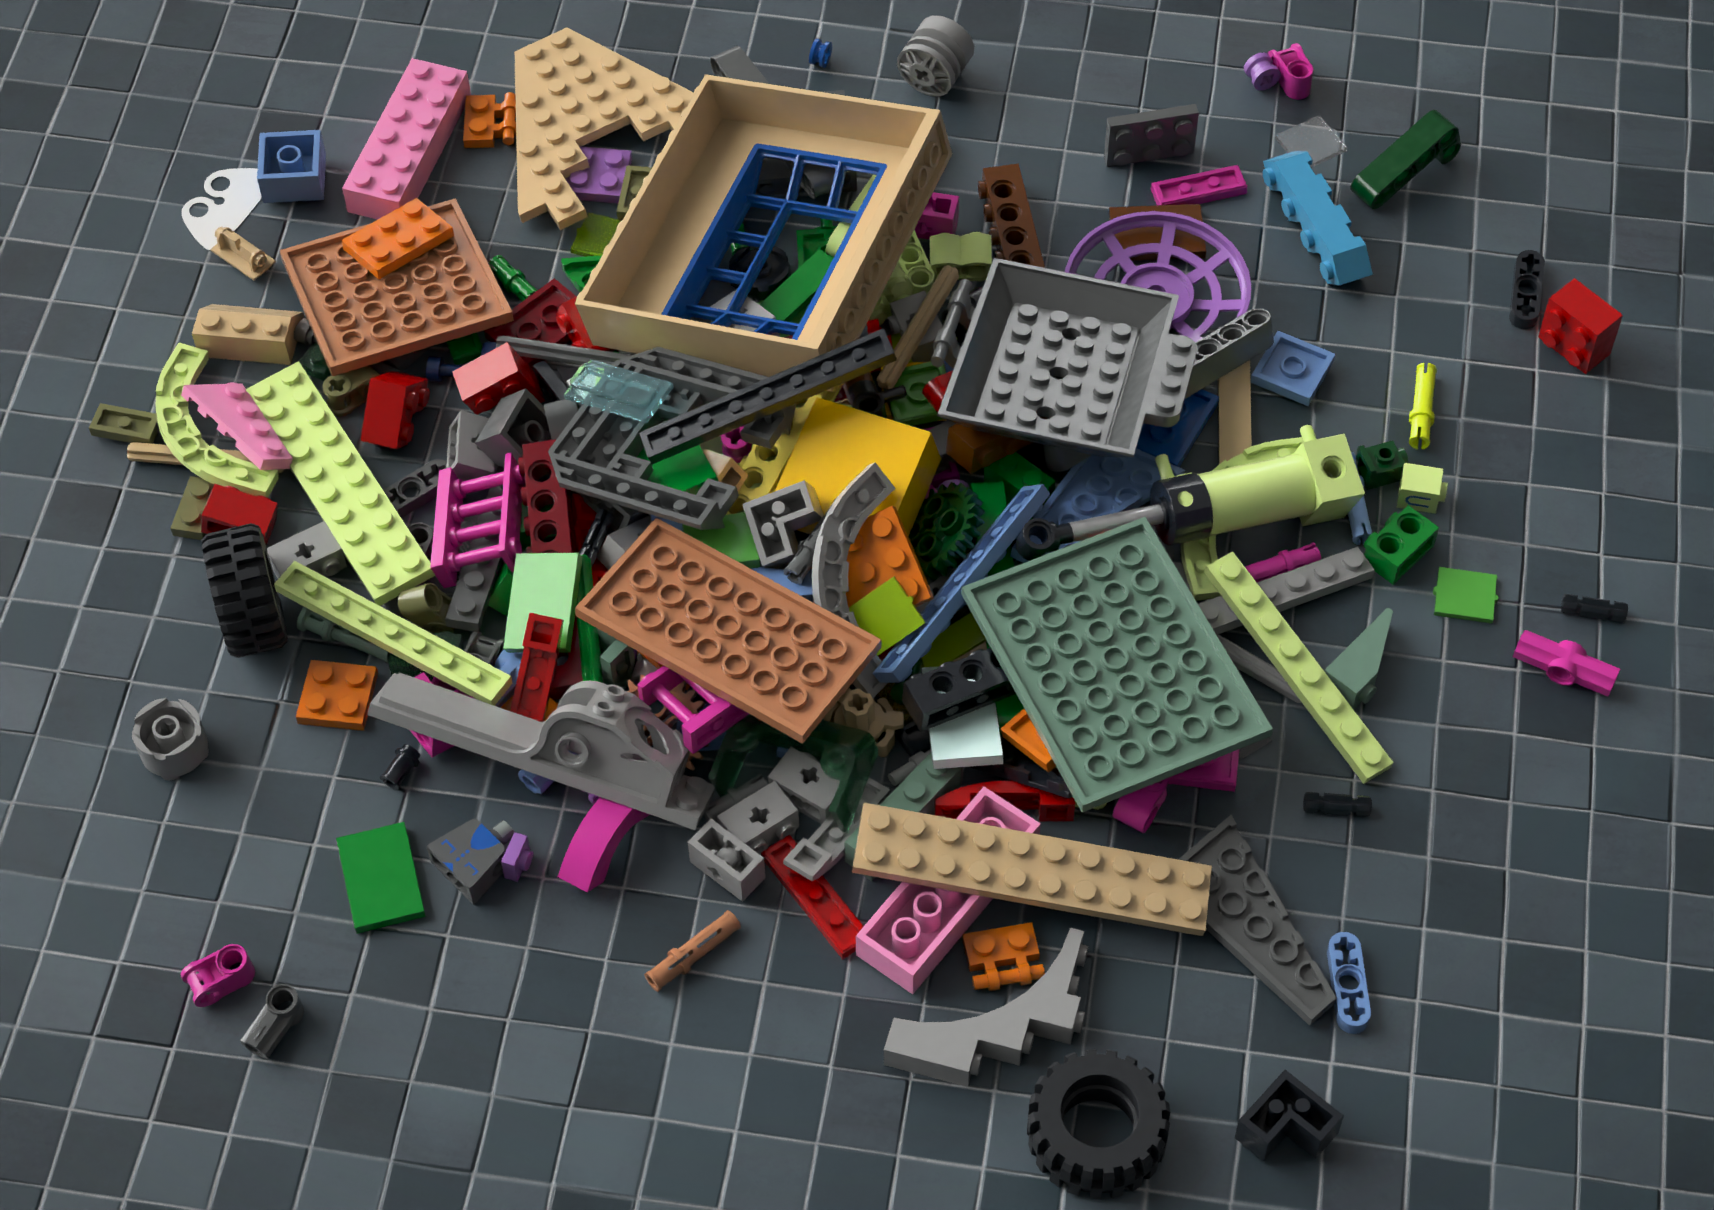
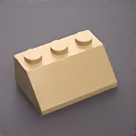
(247, 333)

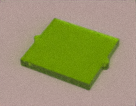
(594, 235)

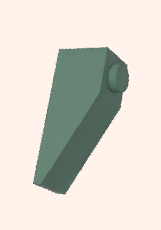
(1358, 665)

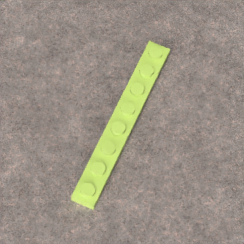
(393, 634)
(1298, 667)

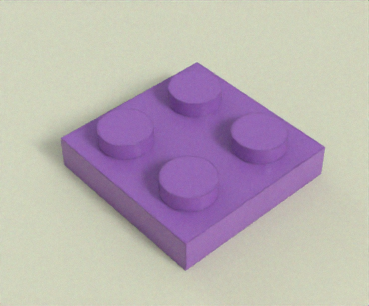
(603, 178)

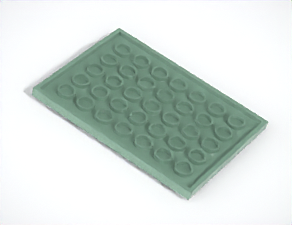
(1115, 663)

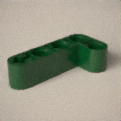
(1426, 140)

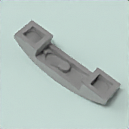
(826, 845)

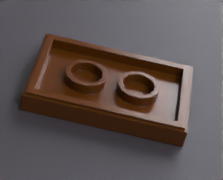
(1154, 234)

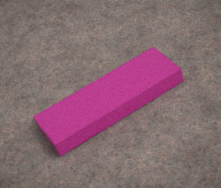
(1200, 187)

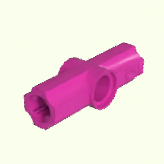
(1566, 662)

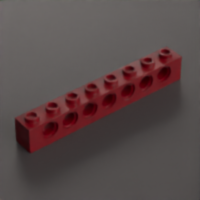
(539, 525)

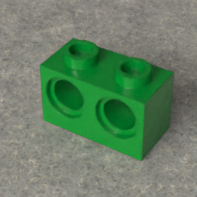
(1404, 547)

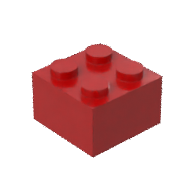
(1580, 326)

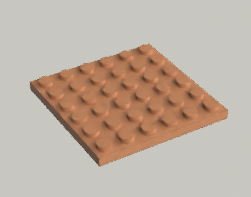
(412, 308)

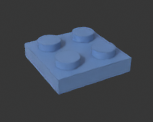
(1293, 368)

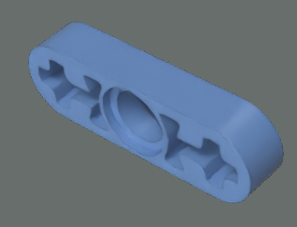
(1356, 969)

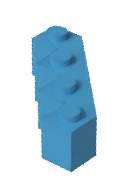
(1322, 223)

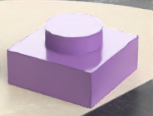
(517, 857)

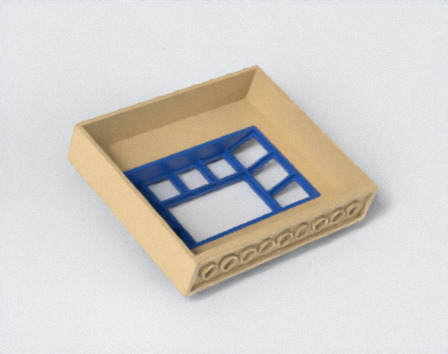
(702, 192)

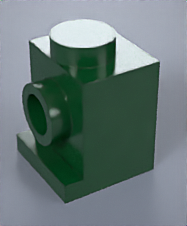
(1380, 464)

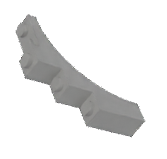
(957, 1047)

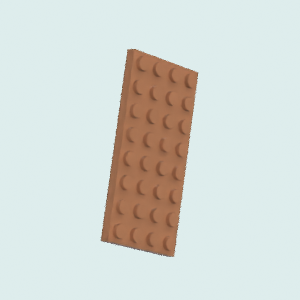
(729, 629)

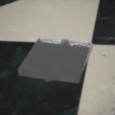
(1313, 137)

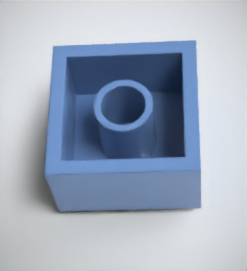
(291, 166)

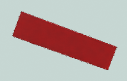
(816, 899)

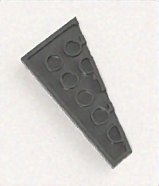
(1255, 925)

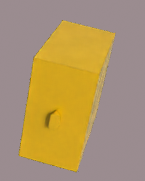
(844, 440)

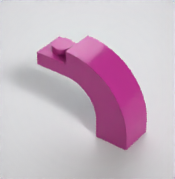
(595, 843)

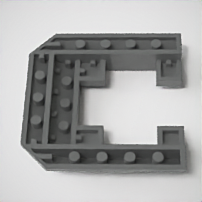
(601, 448)

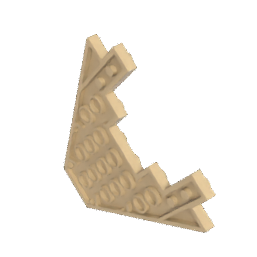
(571, 96)

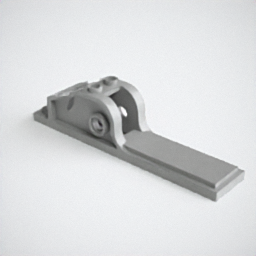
(590, 720)

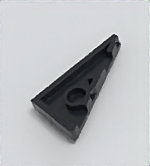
(1024, 770)

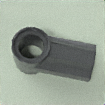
(272, 1023)

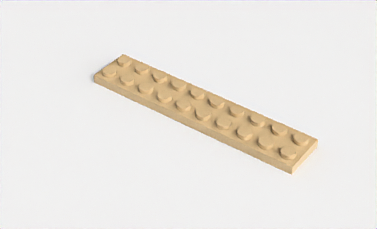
(1032, 869)

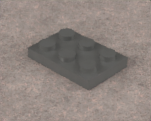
(1151, 135)

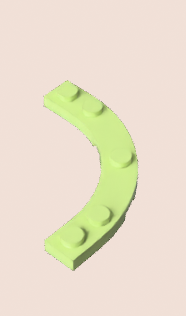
(185, 438)
(1202, 552)

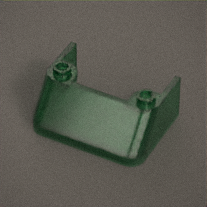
(844, 752)

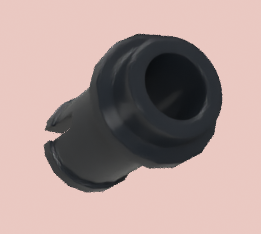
(401, 765)

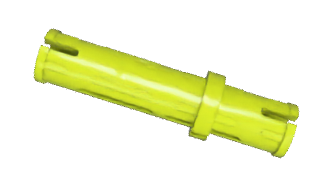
(1422, 416)

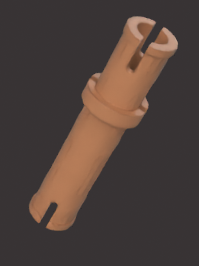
(661, 975)

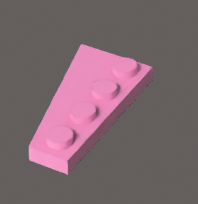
(241, 420)

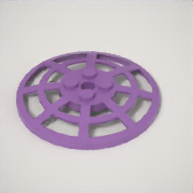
(1164, 277)

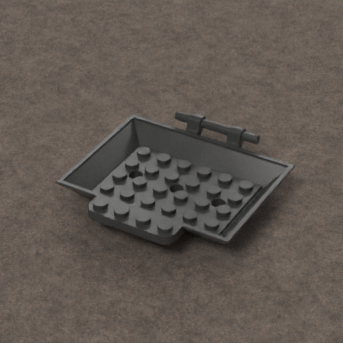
(1114, 373)

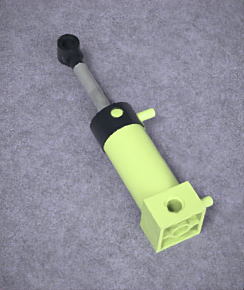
(1311, 484)

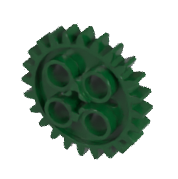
(945, 528)

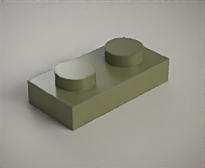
(631, 185)
(124, 424)
(188, 516)

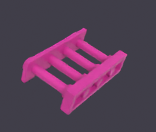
(451, 512)
(696, 728)

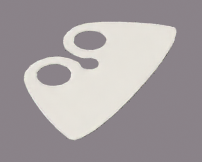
(239, 202)

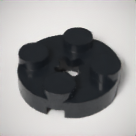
(776, 270)

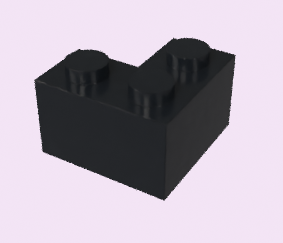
(1289, 1111)

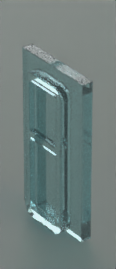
(617, 390)

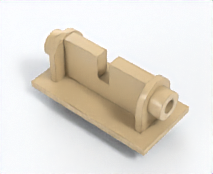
(241, 253)

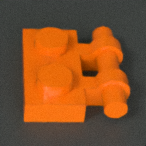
(480, 120)
(1000, 948)

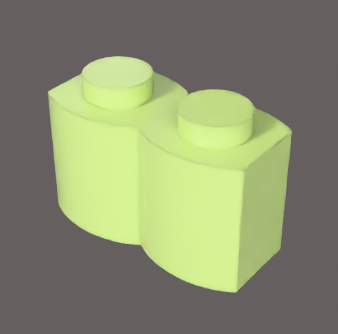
(967, 253)

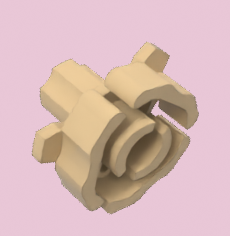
(861, 712)

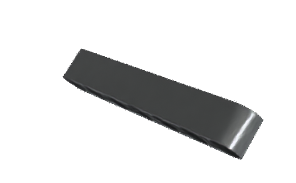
(737, 65)

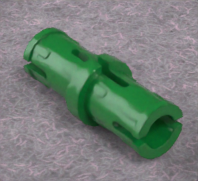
(511, 279)

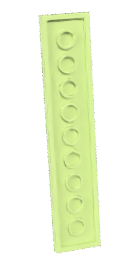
(341, 485)

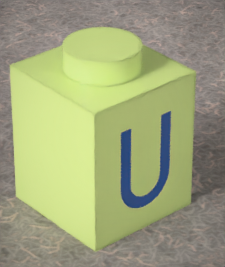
(1421, 488)

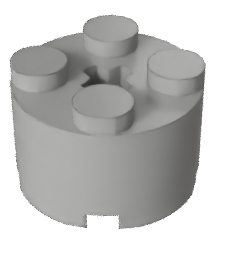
(170, 738)

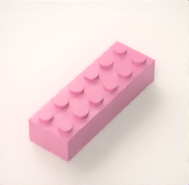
(407, 139)
(924, 922)

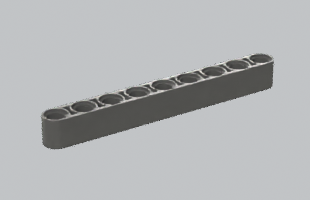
(1215, 357)

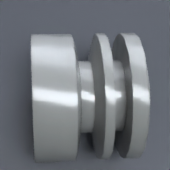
(935, 55)

